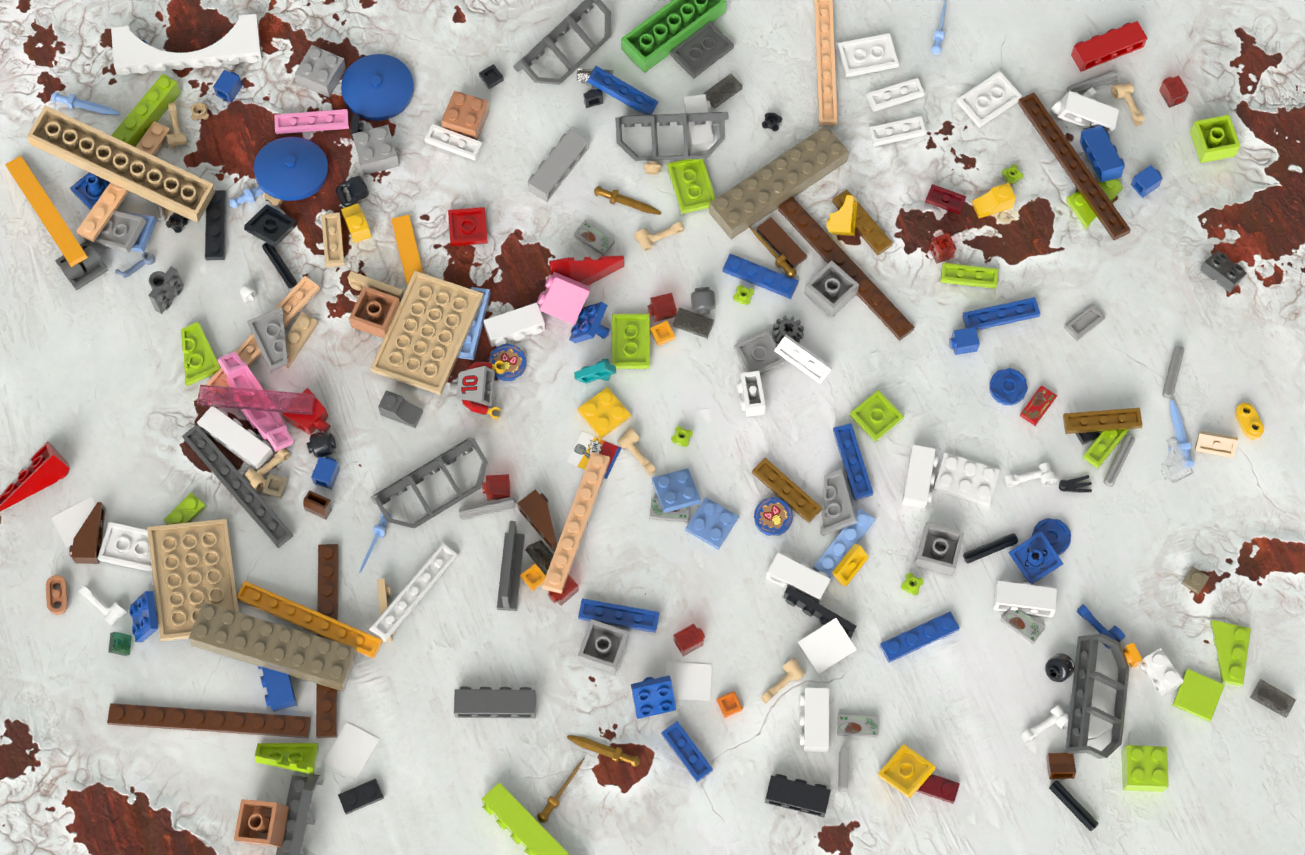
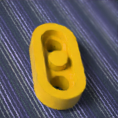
(1248, 420)

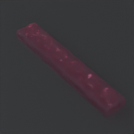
(256, 399)

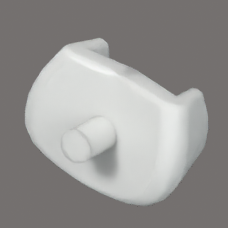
(247, 293)

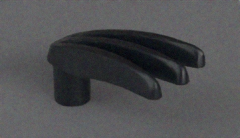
(1068, 486)

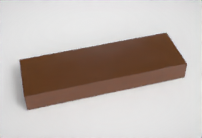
(781, 242)

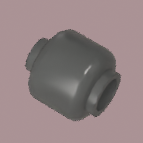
(703, 300)

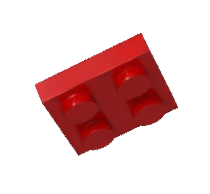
(467, 226)

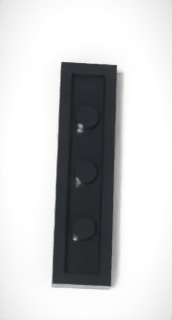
(215, 227)
(813, 608)

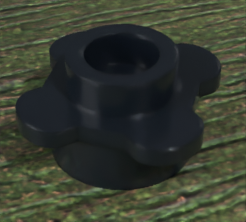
(772, 117)
(176, 218)

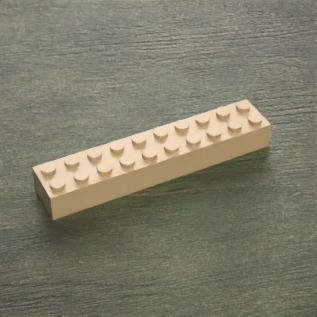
(121, 164)

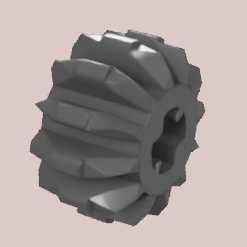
(789, 325)

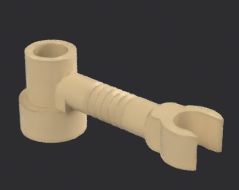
(1124, 91)
(176, 138)
(646, 240)
(628, 441)
(256, 478)
(793, 671)

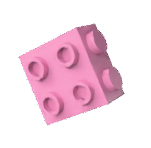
(563, 297)

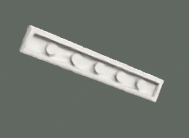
(413, 592)

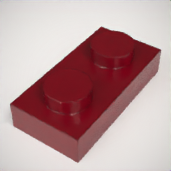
(945, 199)
(940, 788)

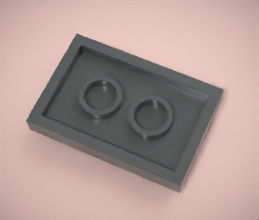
(701, 49)

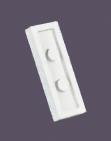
(895, 94)
(897, 131)
(453, 142)
(803, 359)

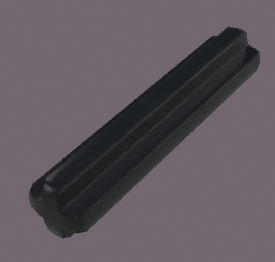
(279, 265)
(990, 548)
(1073, 805)

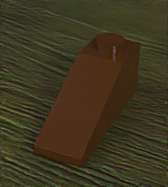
(536, 512)
(89, 537)

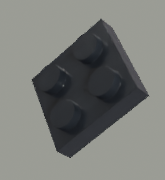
(270, 225)

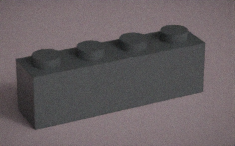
(494, 703)

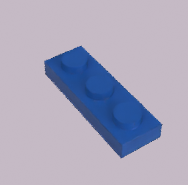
(687, 751)

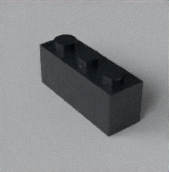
(798, 795)

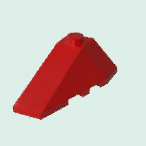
(586, 270)
(44, 471)

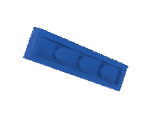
(622, 91)
(760, 276)
(1002, 314)
(852, 461)
(619, 615)
(919, 637)

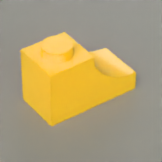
(996, 200)
(844, 220)
(356, 223)

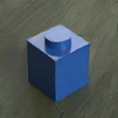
(227, 86)
(1147, 181)
(964, 341)
(325, 472)

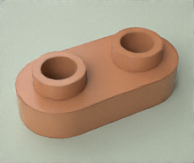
(56, 596)

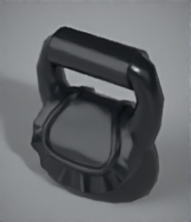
(356, 188)

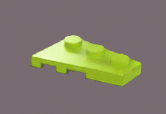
(1081, 207)
(198, 355)
(1232, 650)
(291, 756)

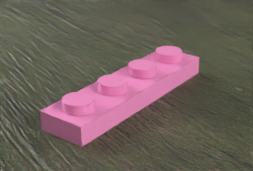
(311, 121)

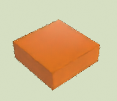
(729, 704)

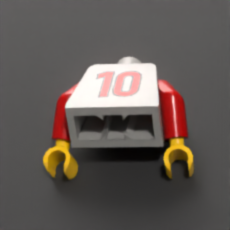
(476, 387)

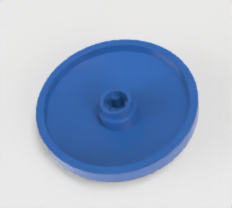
(377, 87)
(291, 168)

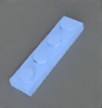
(470, 345)
(844, 541)

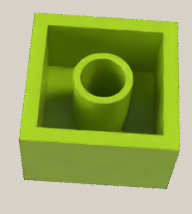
(1214, 138)
(1144, 768)

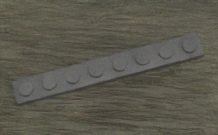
(237, 486)

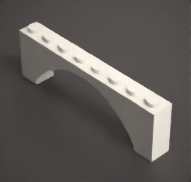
(237, 46)

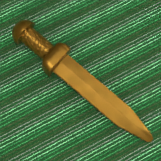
(615, 197)
(780, 261)
(615, 754)
(553, 801)

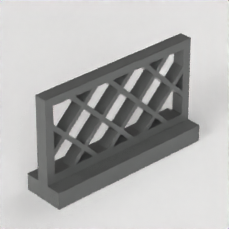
(510, 569)

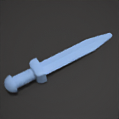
(939, 34)
(72, 101)
(248, 195)
(1180, 431)
(379, 531)

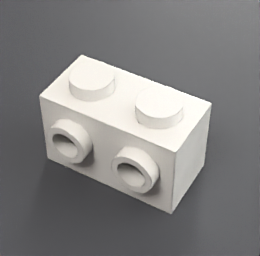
(752, 394)
(1161, 672)

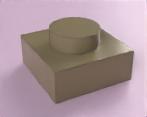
(275, 486)
(1195, 580)

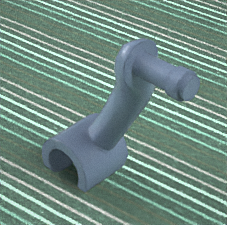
(133, 269)

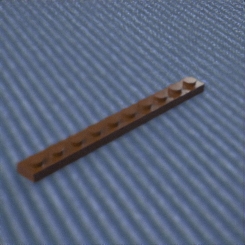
(1074, 166)
(830, 251)
(328, 605)
(209, 720)

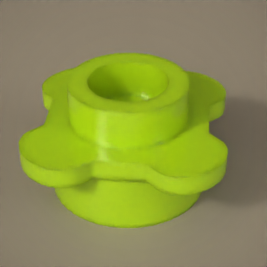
(1012, 178)
(743, 299)
(681, 441)
(906, 586)

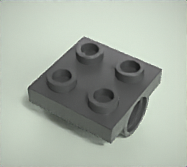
(1224, 270)
(84, 271)
(164, 288)

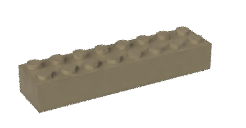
(778, 182)
(273, 646)

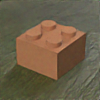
(465, 115)
(374, 312)
(261, 823)

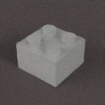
(320, 71)
(375, 150)
(831, 289)
(939, 549)
(603, 646)

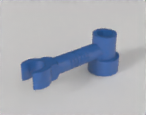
(1114, 633)

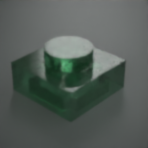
(120, 643)

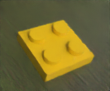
(604, 413)
(906, 771)

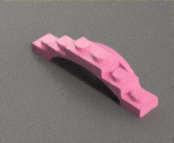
(267, 422)

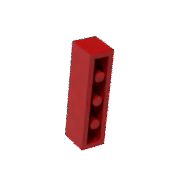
(1108, 46)

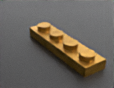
(866, 226)
(1102, 420)
(787, 490)

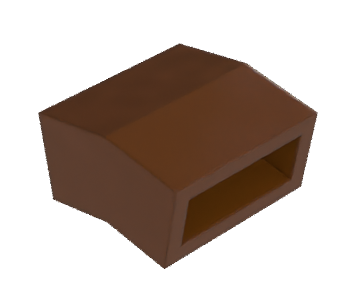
(317, 504)
(1061, 766)

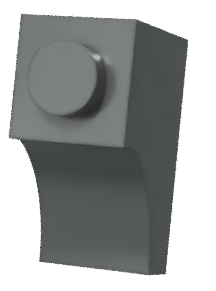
(398, 409)

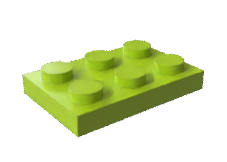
(691, 184)
(631, 341)

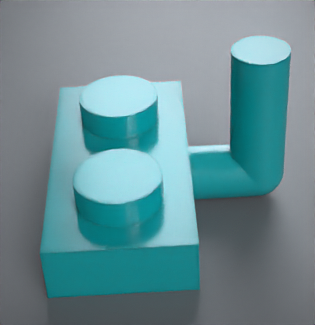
(601, 370)

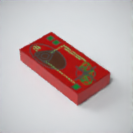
(1038, 405)

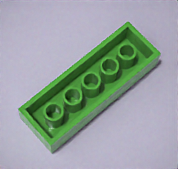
(667, 29)

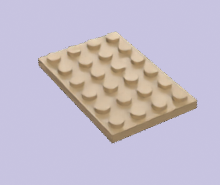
(427, 332)
(188, 568)

